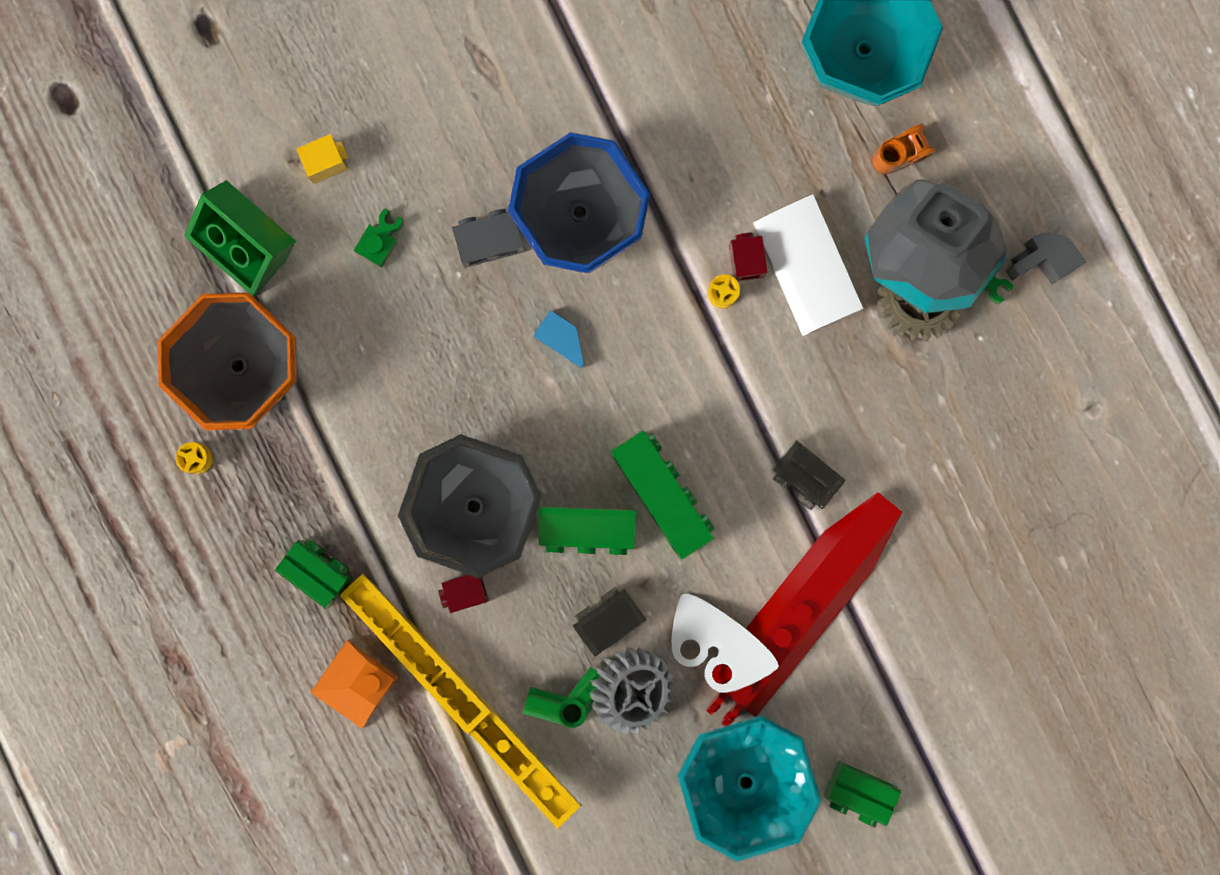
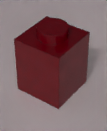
(747, 257)
(463, 593)

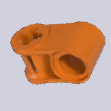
(907, 148)

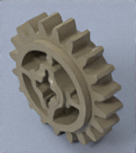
(920, 323)

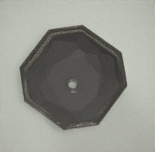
(438, 502)

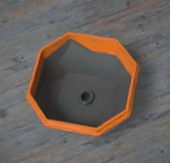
(201, 355)

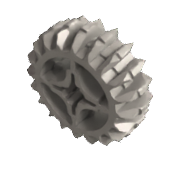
(614, 697)

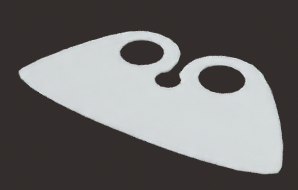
(737, 646)

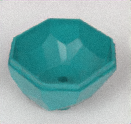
(895, 32)

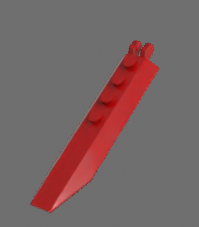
(811, 599)

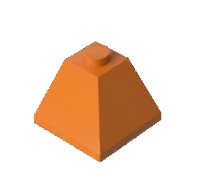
(354, 684)

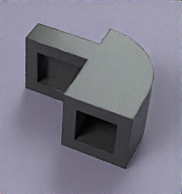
(1053, 255)

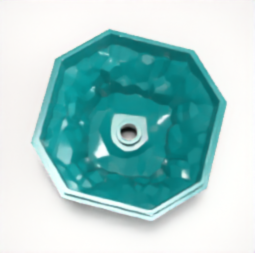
(756, 817)

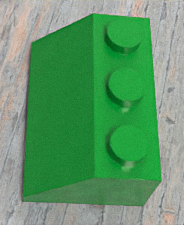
(238, 237)
(586, 529)

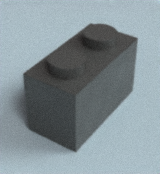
(487, 238)

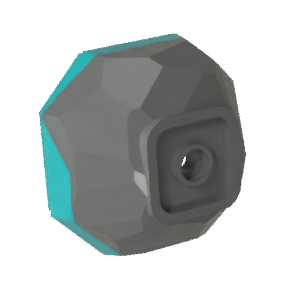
(930, 262)

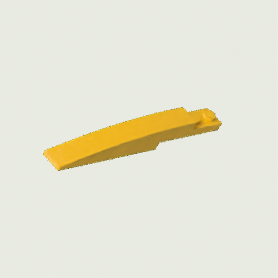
(461, 700)

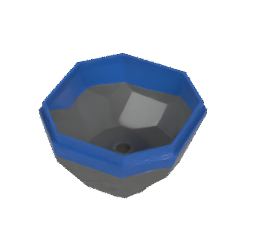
(575, 175)

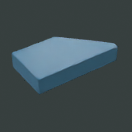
(560, 337)

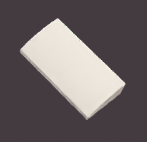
(808, 265)

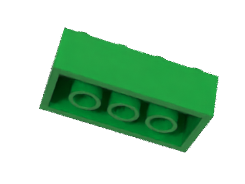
(662, 495)

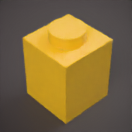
(323, 158)

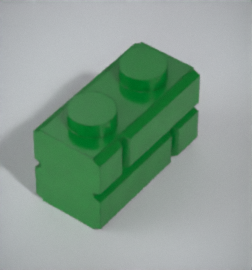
(314, 573)
(862, 794)

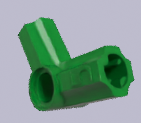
(550, 706)

